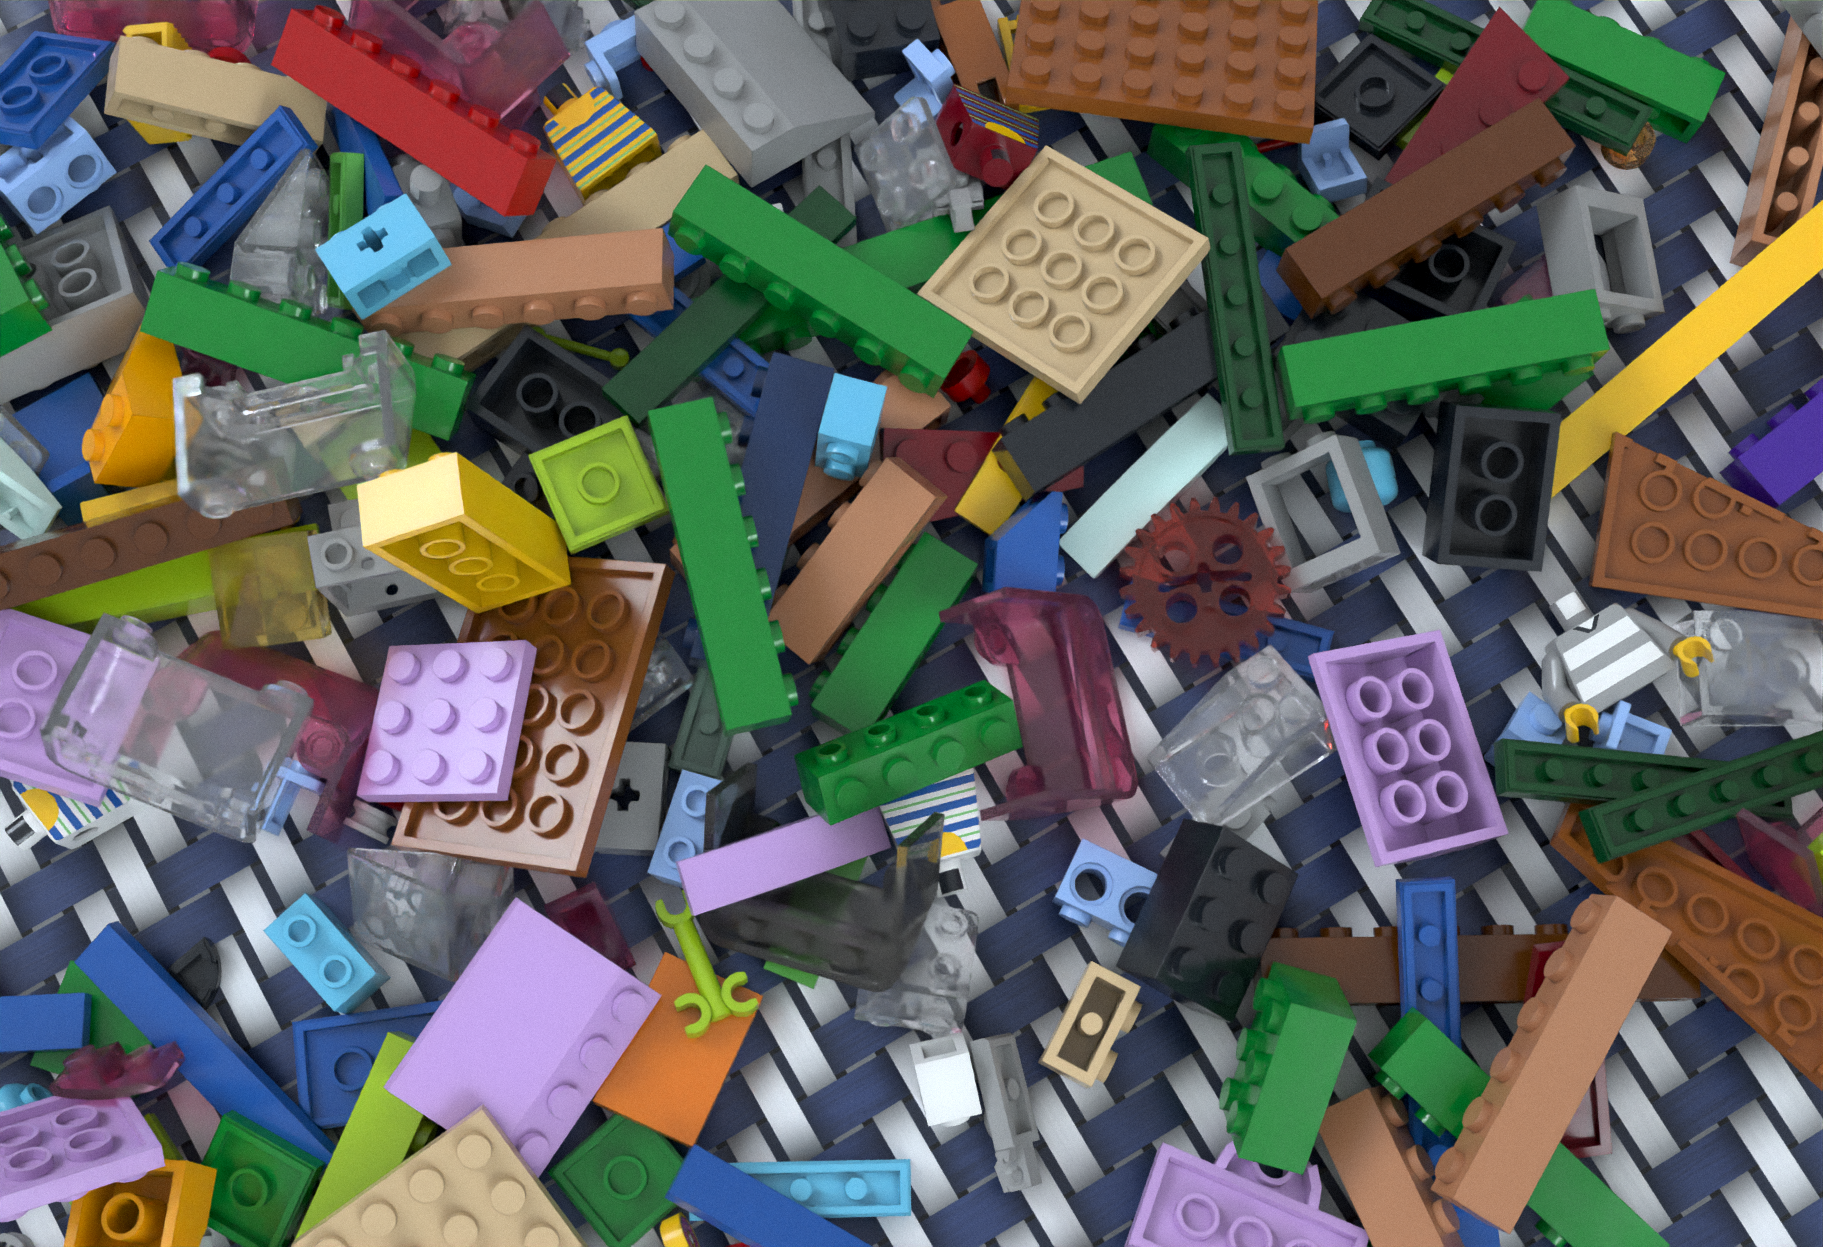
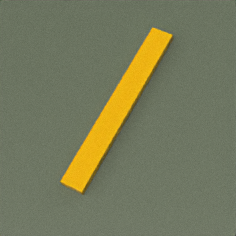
(1690, 346)

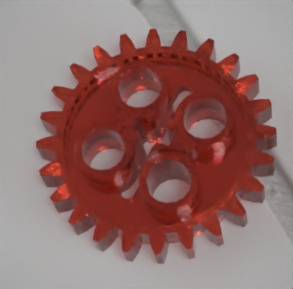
(1198, 536)

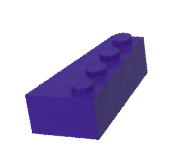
(1785, 457)

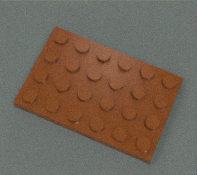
(1172, 62)
(575, 725)

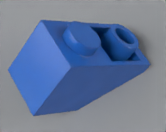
(1027, 547)

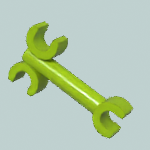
(713, 1002)

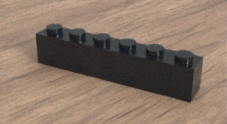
(1124, 401)

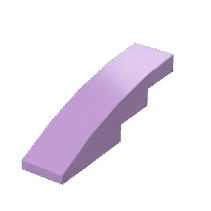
(778, 858)

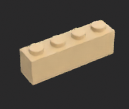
(201, 93)

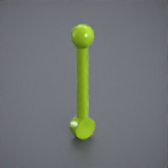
(617, 357)

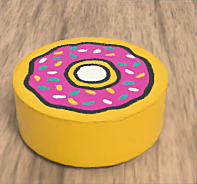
(678, 1232)

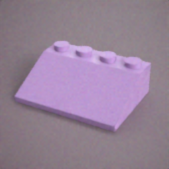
(1408, 748)
(525, 1035)

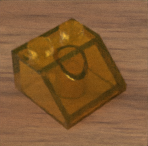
(267, 591)

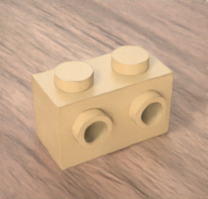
(1089, 1025)

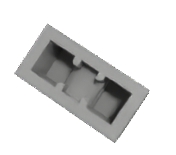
(638, 829)

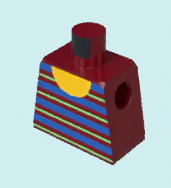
(994, 139)

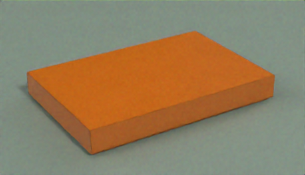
(670, 1078)

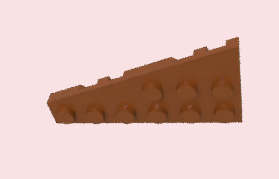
(1700, 540)
(1727, 931)

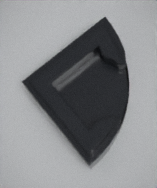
(199, 972)

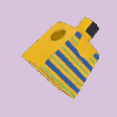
(596, 138)

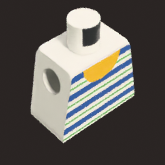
(66, 819)
(961, 829)

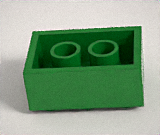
(1287, 1067)

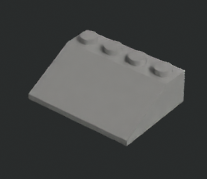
(749, 80)
(92, 300)

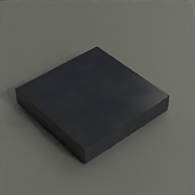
(1377, 95)

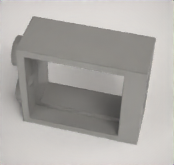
(1572, 258)
(1377, 537)
(359, 579)

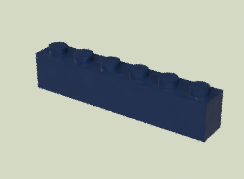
(775, 463)

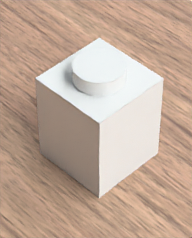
(946, 1080)

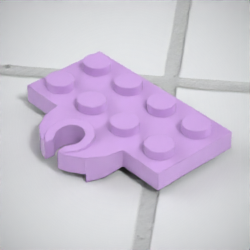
(1233, 1206)

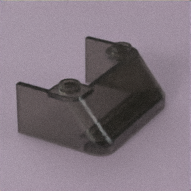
(826, 920)

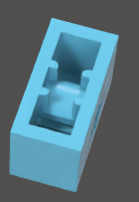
(383, 256)
(849, 427)
(326, 954)

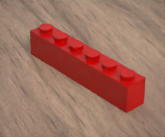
(414, 111)

